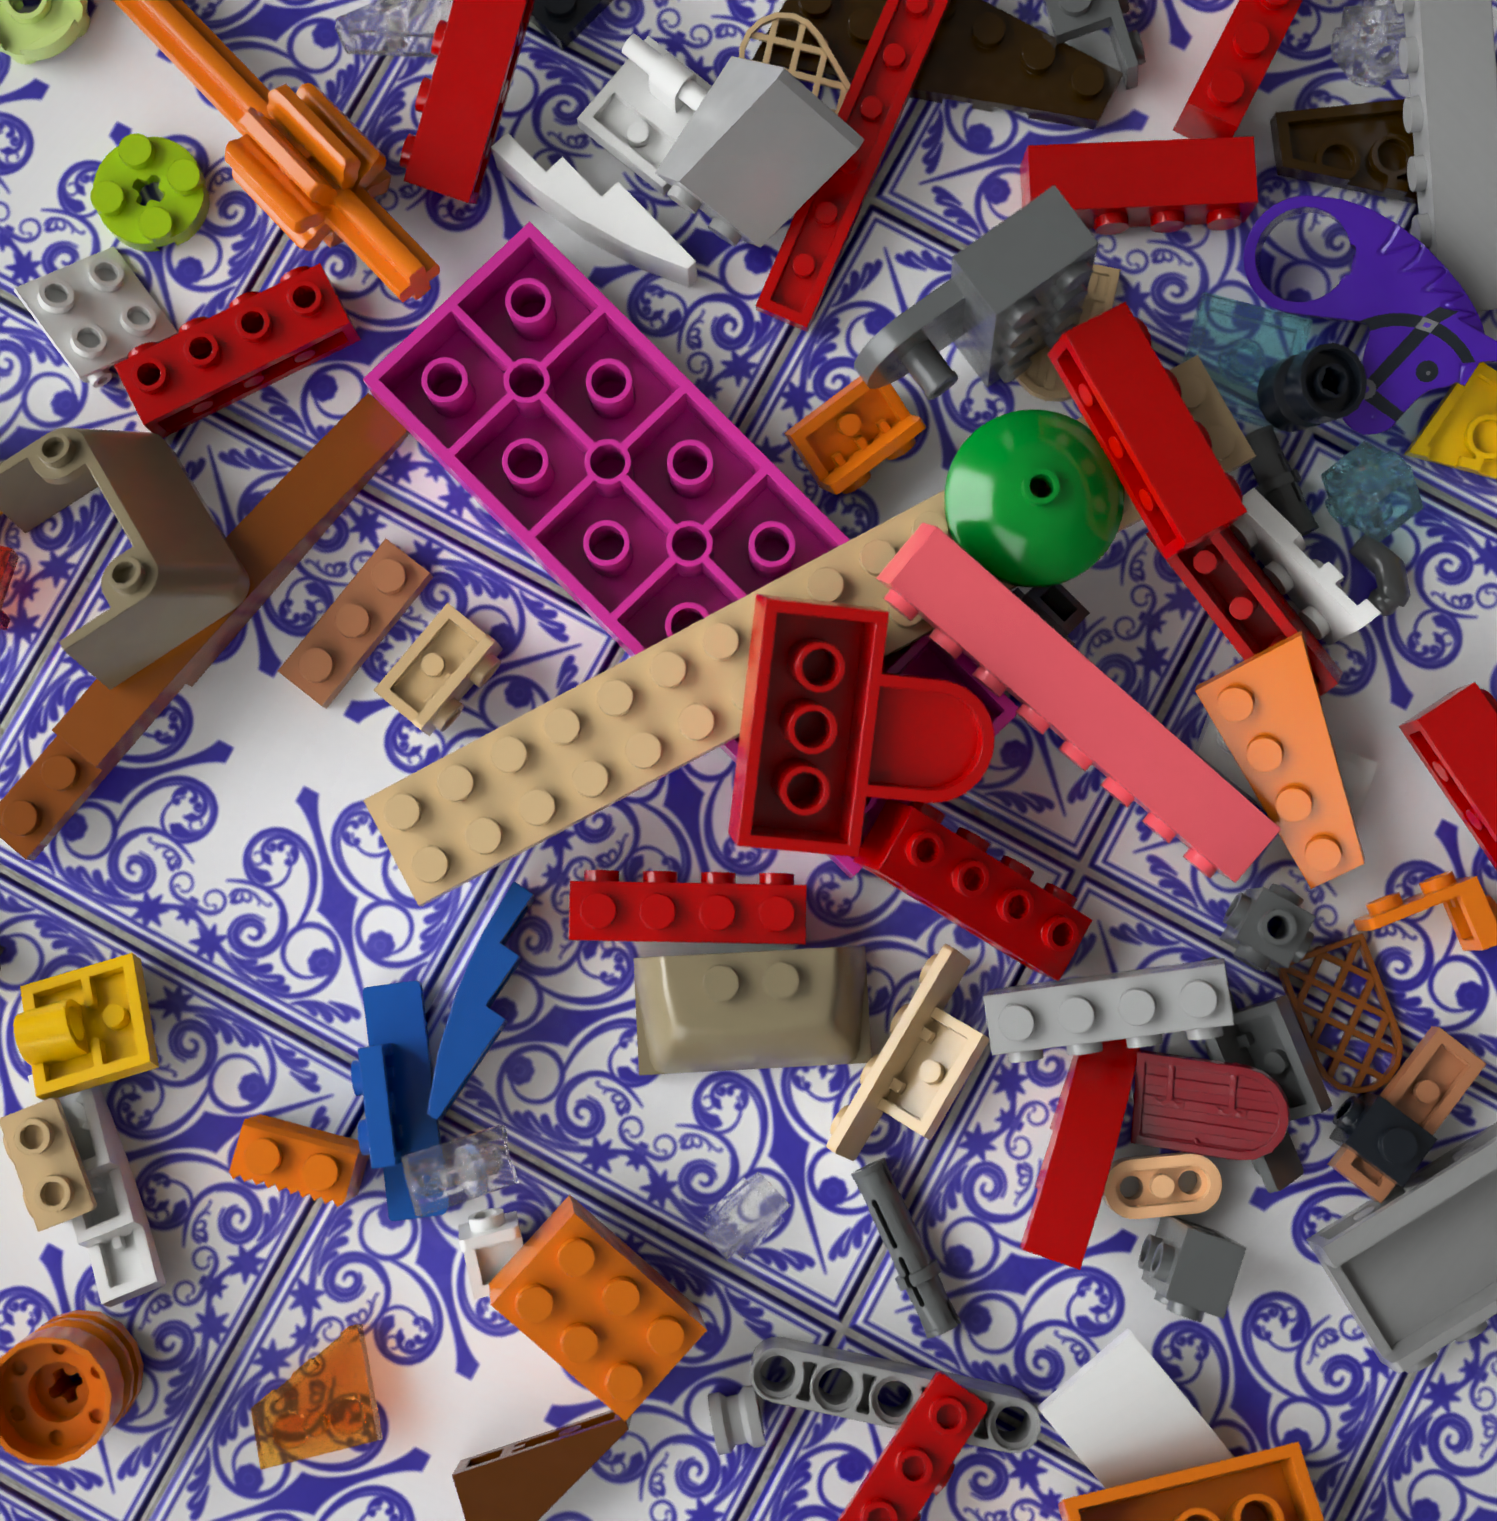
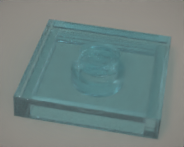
(1239, 344)

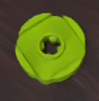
(139, 163)

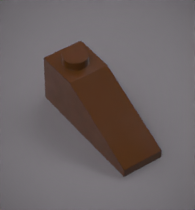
(533, 1473)

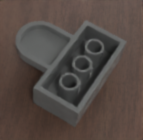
(999, 308)

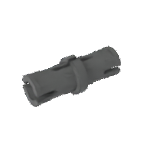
(1278, 481)

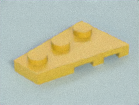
(1463, 427)

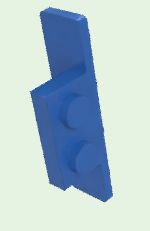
(395, 1087)

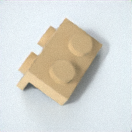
(440, 671)
(47, 1164)

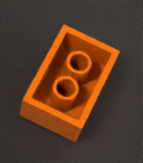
(596, 1308)

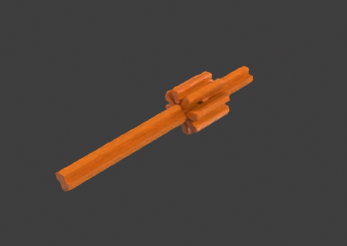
(294, 153)

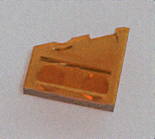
(321, 1407)

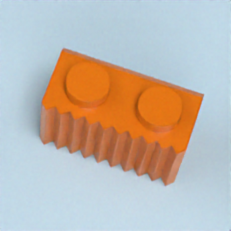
(298, 1159)

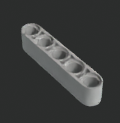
(868, 1376)

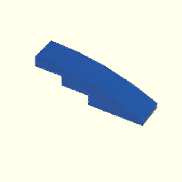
(471, 1022)

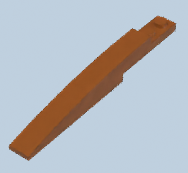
(269, 546)

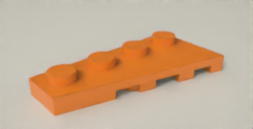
(1281, 741)

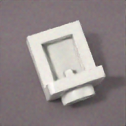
(488, 1246)

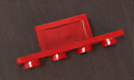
(919, 1454)

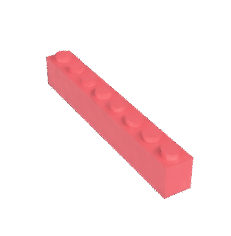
(1077, 701)

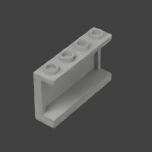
(1423, 1258)

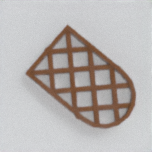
(1387, 1016)

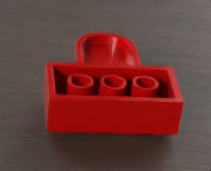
(836, 729)

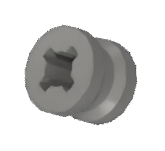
(736, 1420)

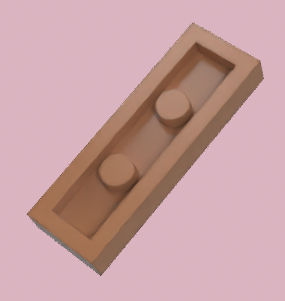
(355, 623)
(1424, 1091)

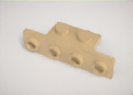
(919, 1064)

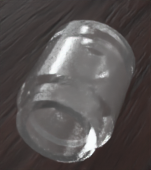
(745, 1217)

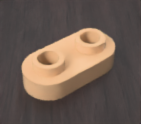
(1159, 1187)

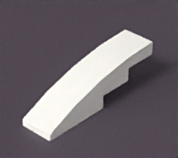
(608, 221)
(118, 1228)

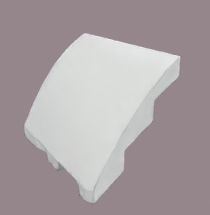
(1130, 1417)

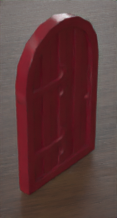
(1207, 1107)

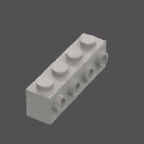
(1109, 1007)

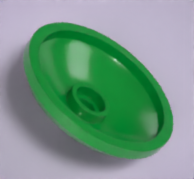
(1010, 529)

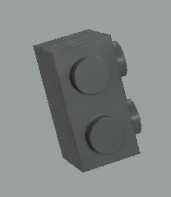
(1191, 1267)

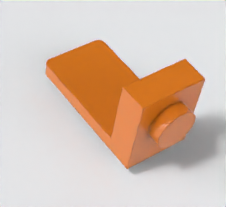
(1464, 900)

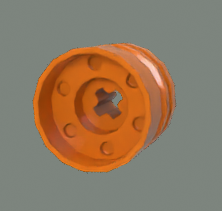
(48, 1415)

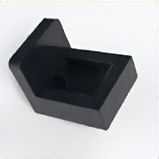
(1381, 1136)

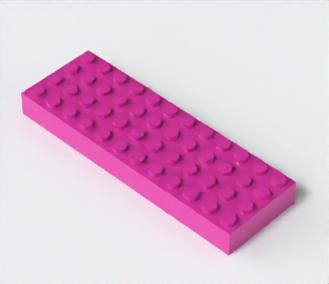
(611, 461)

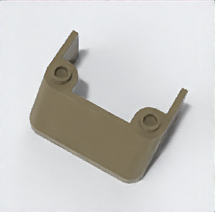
(180, 561)

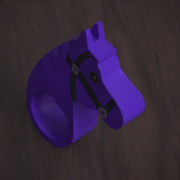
(1415, 309)

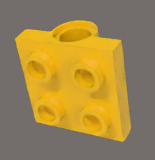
(86, 1027)

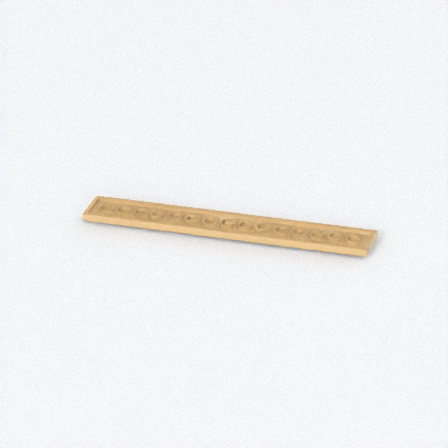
(659, 705)

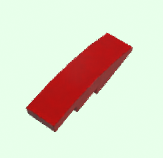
(1080, 1153)

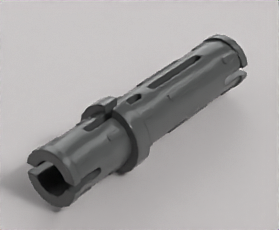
(910, 1257)

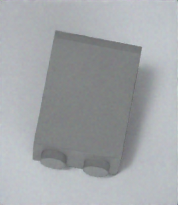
(755, 151)

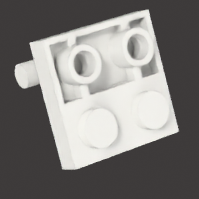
(644, 108)

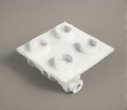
(95, 313)

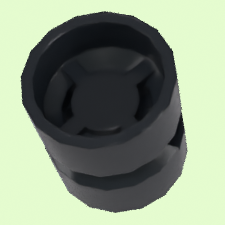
(1312, 387)

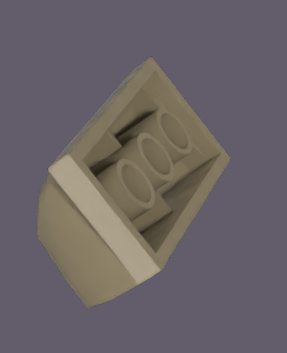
(752, 1010)

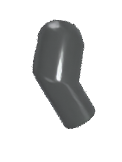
(1389, 574)

